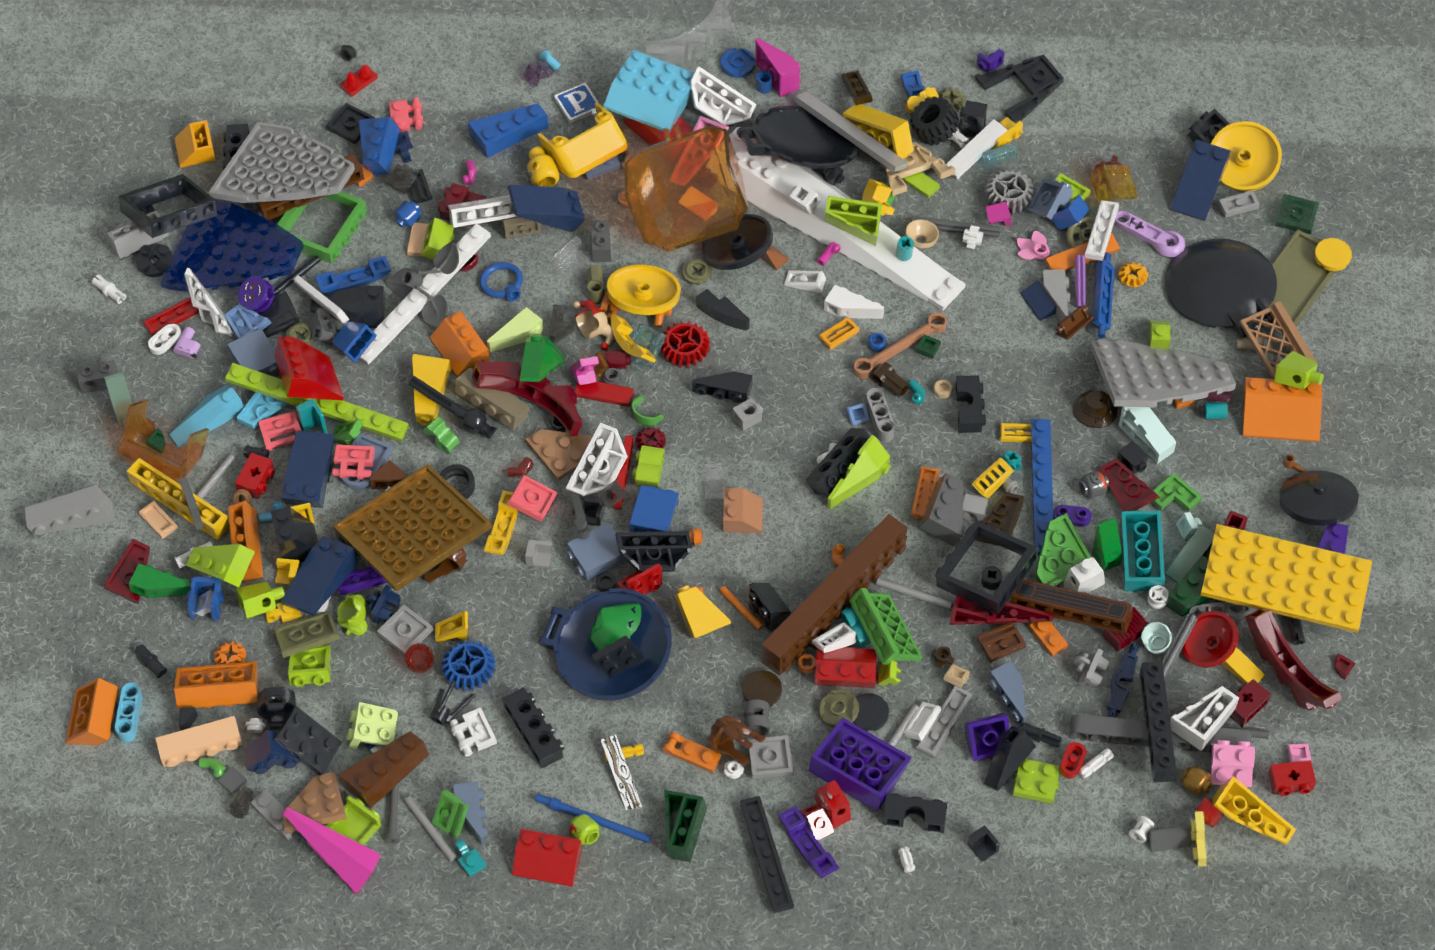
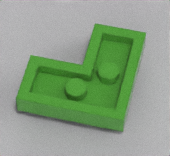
(1176, 489)

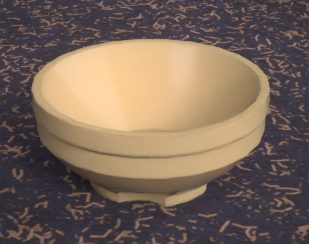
(922, 229)

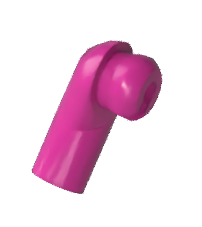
(828, 252)

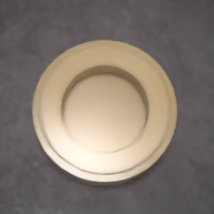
(942, 389)

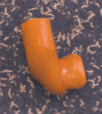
(658, 318)
(838, 554)

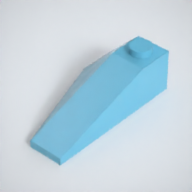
(211, 413)

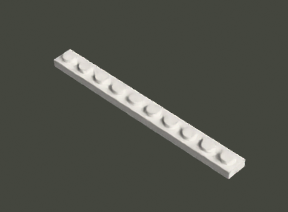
(415, 300)

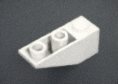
(848, 304)

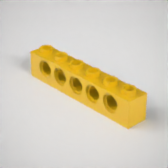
(171, 495)

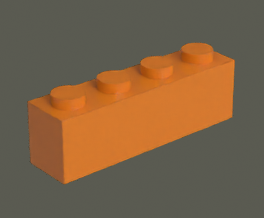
(245, 532)

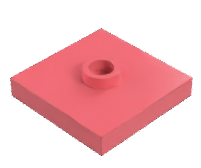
(532, 498)

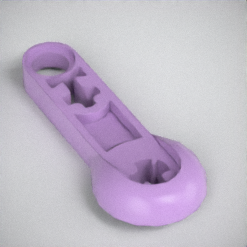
(1152, 235)

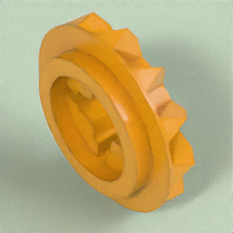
(1132, 280)

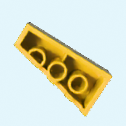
(883, 127)

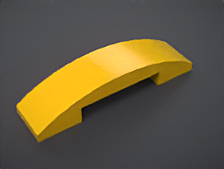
(621, 331)
(503, 526)

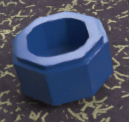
(877, 342)

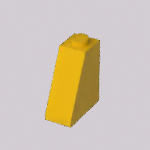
(699, 612)

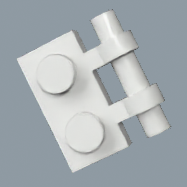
(478, 728)

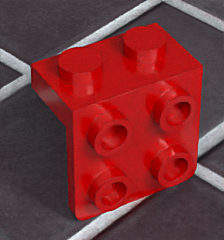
(643, 581)

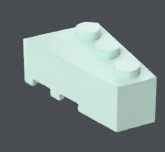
(1147, 432)

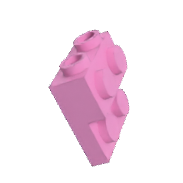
(1232, 761)

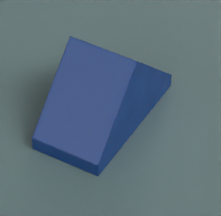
(1071, 213)

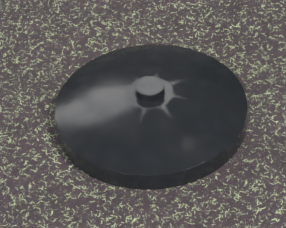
(739, 246)
(1319, 498)

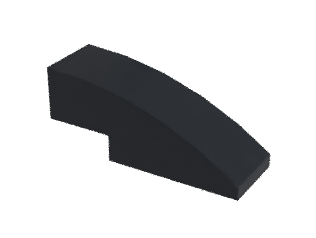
(722, 310)

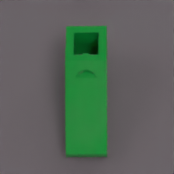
(1107, 545)
(155, 584)

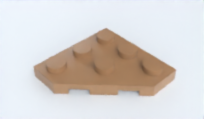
(558, 450)
(318, 801)

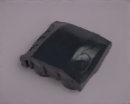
(281, 314)

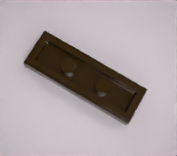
(857, 88)

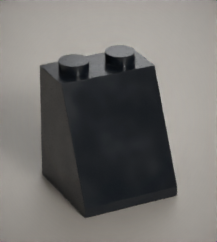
(294, 533)

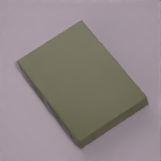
(306, 634)

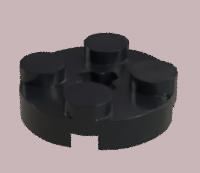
(152, 251)

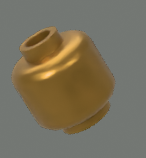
(1196, 780)

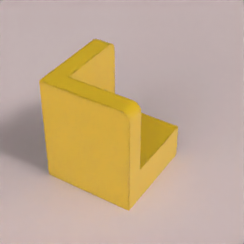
(286, 570)

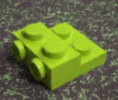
(310, 666)

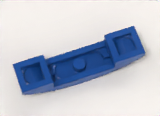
(354, 278)

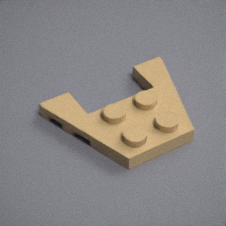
(918, 161)

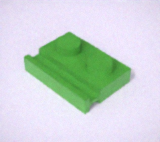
(450, 813)

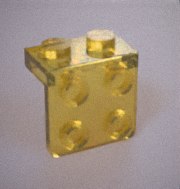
(1113, 183)

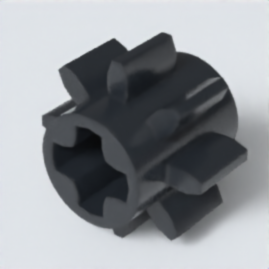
(833, 175)

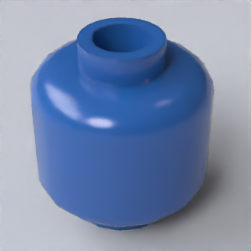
(407, 214)

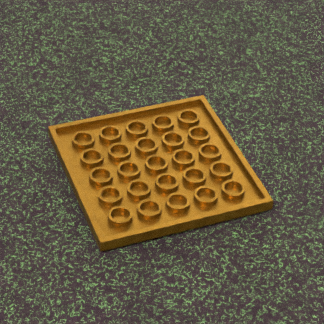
(412, 527)

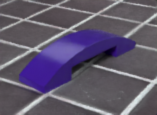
(806, 843)

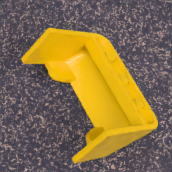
(587, 149)

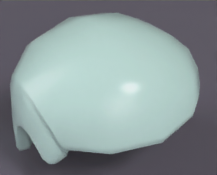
(1159, 635)

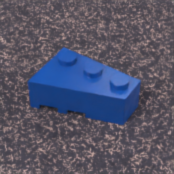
(378, 143)

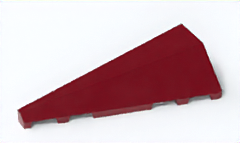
(970, 613)

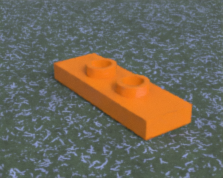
(924, 490)

